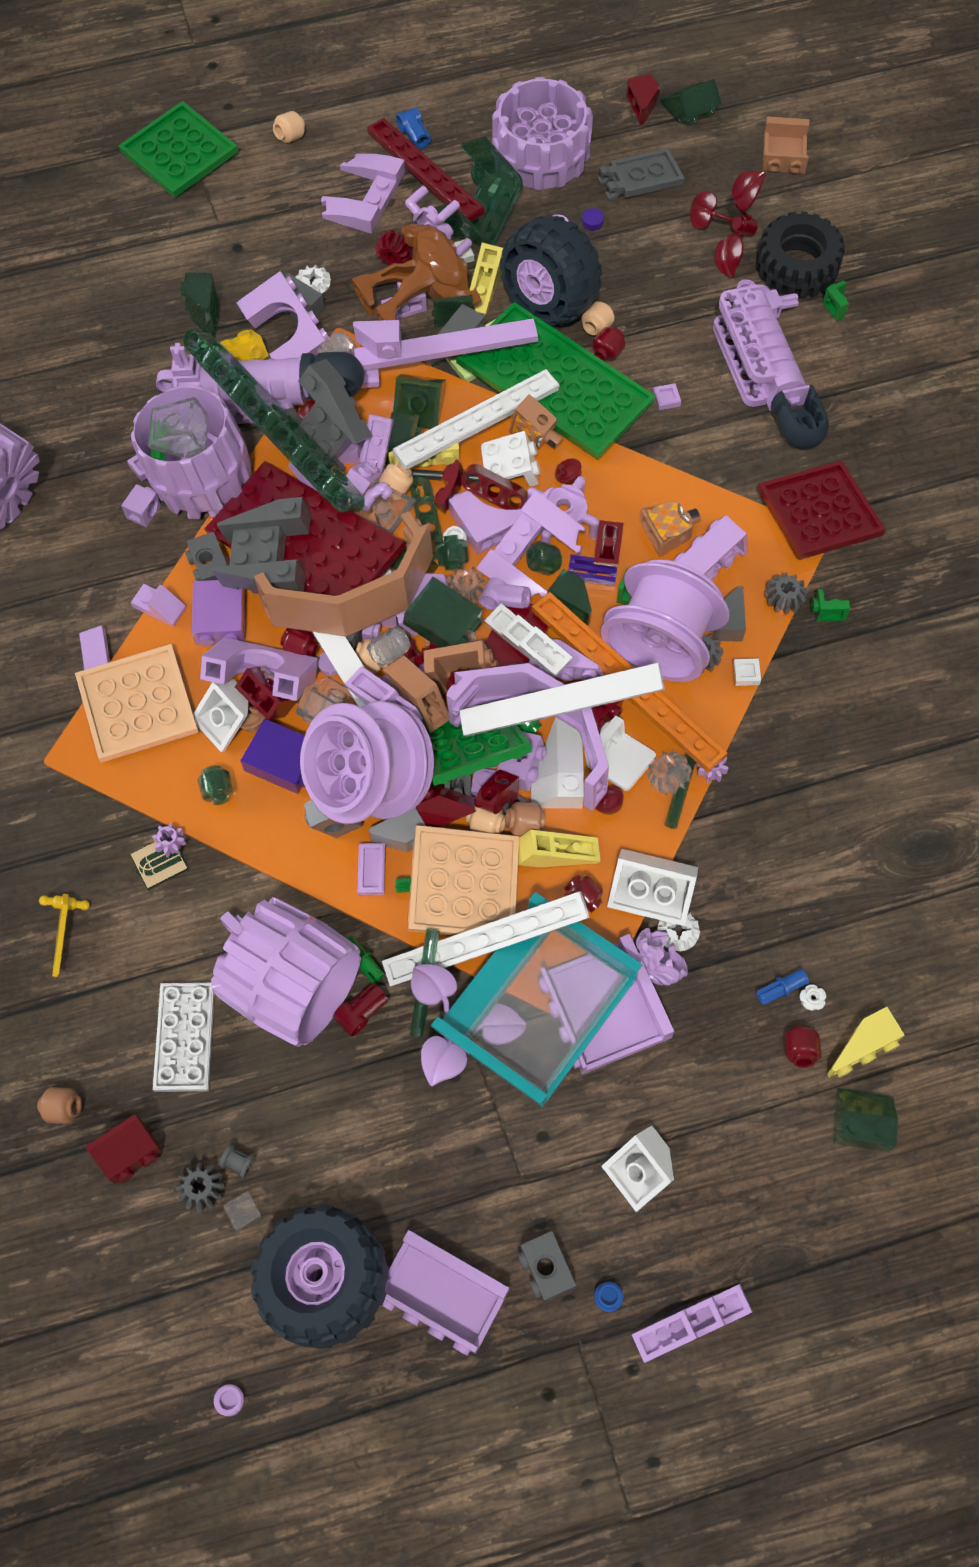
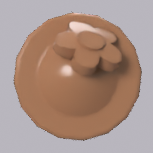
(253, 720)

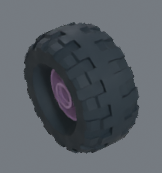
(551, 269)
(319, 1277)

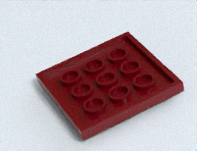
(821, 509)

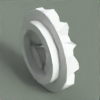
(322, 279)
(687, 938)

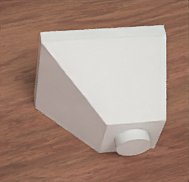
(221, 713)
(641, 1168)

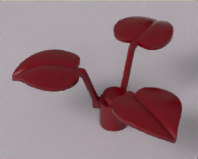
(744, 190)

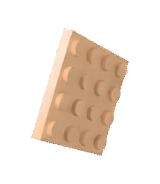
(136, 703)
(461, 879)

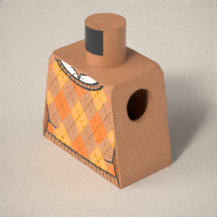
(536, 422)
(668, 525)

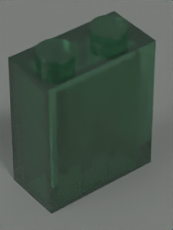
(442, 615)

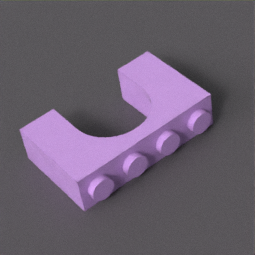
(279, 296)
(231, 657)

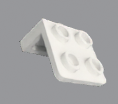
(512, 457)
(624, 755)

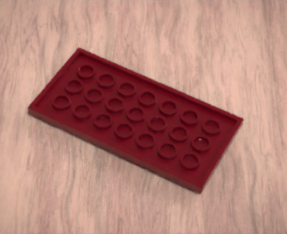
(340, 547)

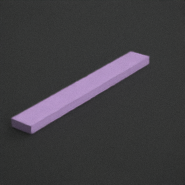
(454, 344)

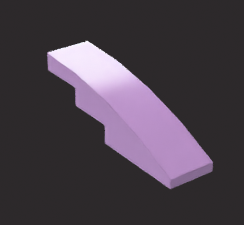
(692, 1323)

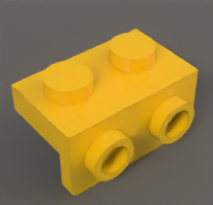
(246, 346)

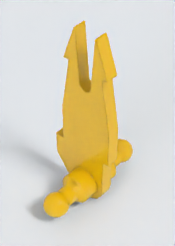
(63, 903)

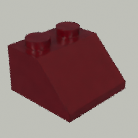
(125, 1150)

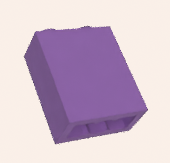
(217, 612)

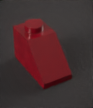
(642, 96)
(608, 543)
(444, 806)

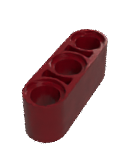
(482, 489)

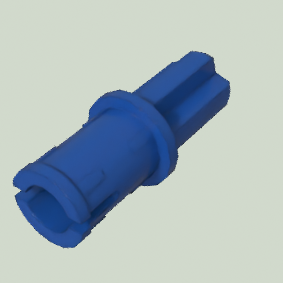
(782, 987)

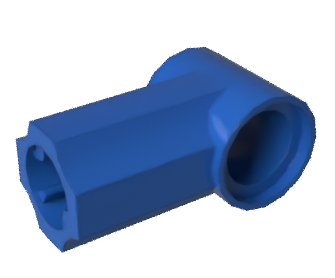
(411, 123)

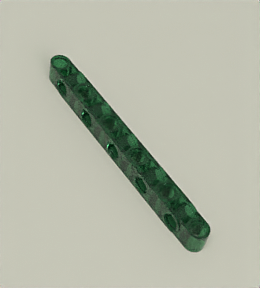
(274, 421)

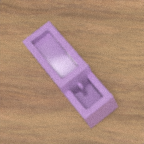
(372, 689)

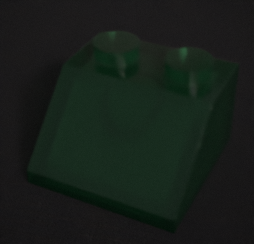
(693, 101)
(201, 300)
(420, 397)
(865, 1120)

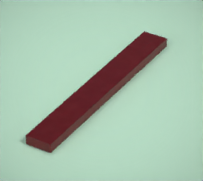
(424, 168)

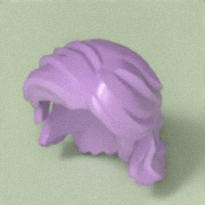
(661, 966)

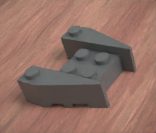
(333, 418)
(259, 545)

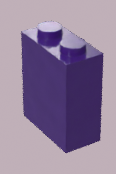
(275, 756)

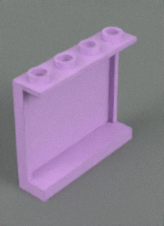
(633, 1025)

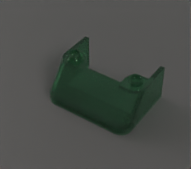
(497, 192)

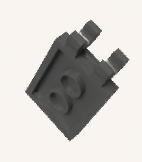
(640, 174)

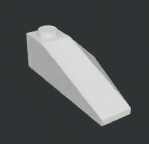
(561, 772)

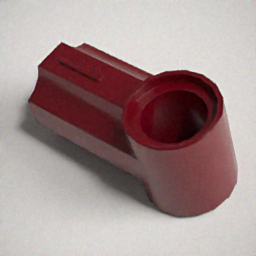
(354, 1015)

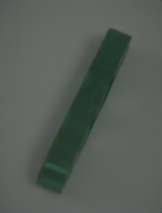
(426, 517)

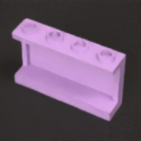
(443, 1293)

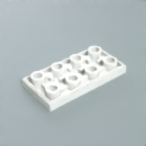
(184, 1037)

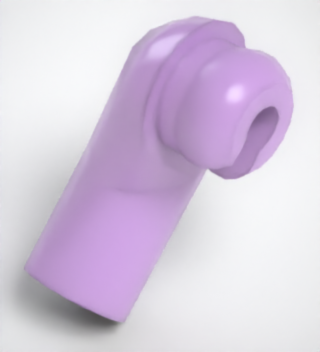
(373, 492)

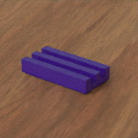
(587, 564)

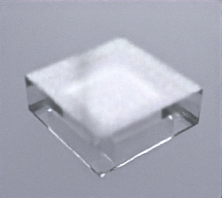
(242, 1211)

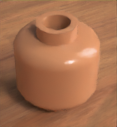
(523, 818)
(59, 1105)

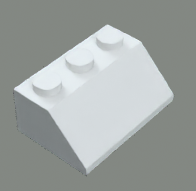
(652, 887)

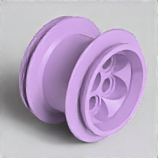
(666, 619)
(366, 761)

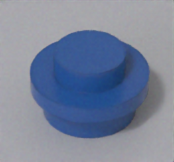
(608, 1296)

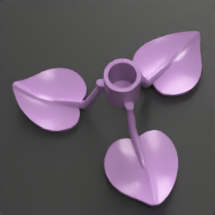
(439, 1055)

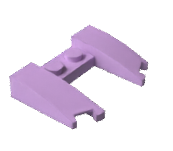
(365, 214)
(537, 515)

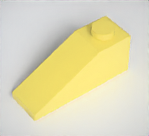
(487, 275)
(557, 849)

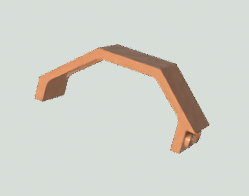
(358, 607)

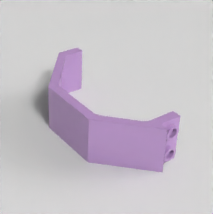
(510, 681)

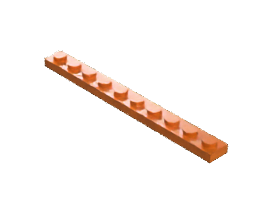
(654, 705)

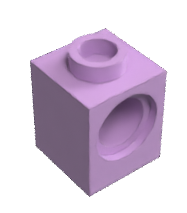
(141, 505)

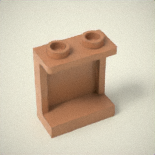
(785, 145)
(444, 660)

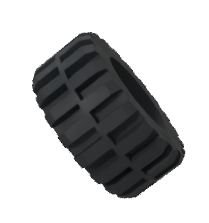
(806, 234)

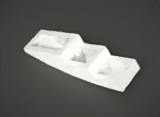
(528, 640)

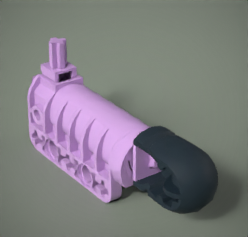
(768, 361)
(276, 376)

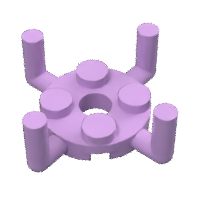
(430, 216)
(575, 499)

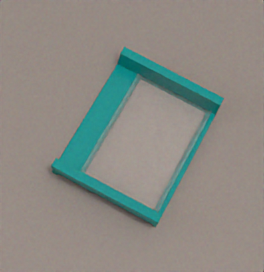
(540, 1005)

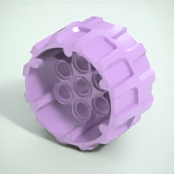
(543, 131)

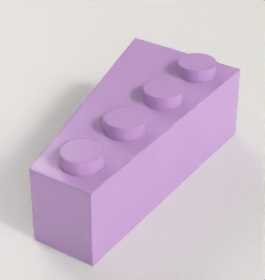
(715, 548)

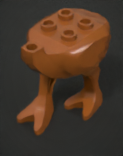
(431, 271)

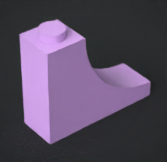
(483, 524)

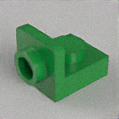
(835, 300)
(829, 610)

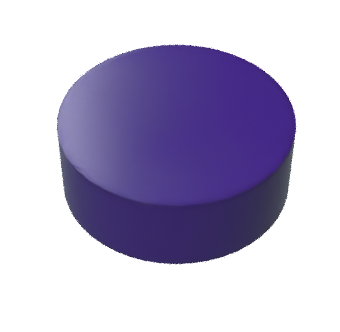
(592, 219)

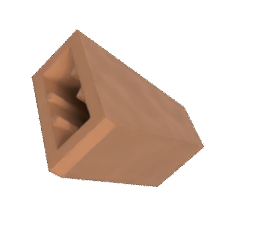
(419, 691)

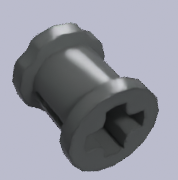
(237, 1161)

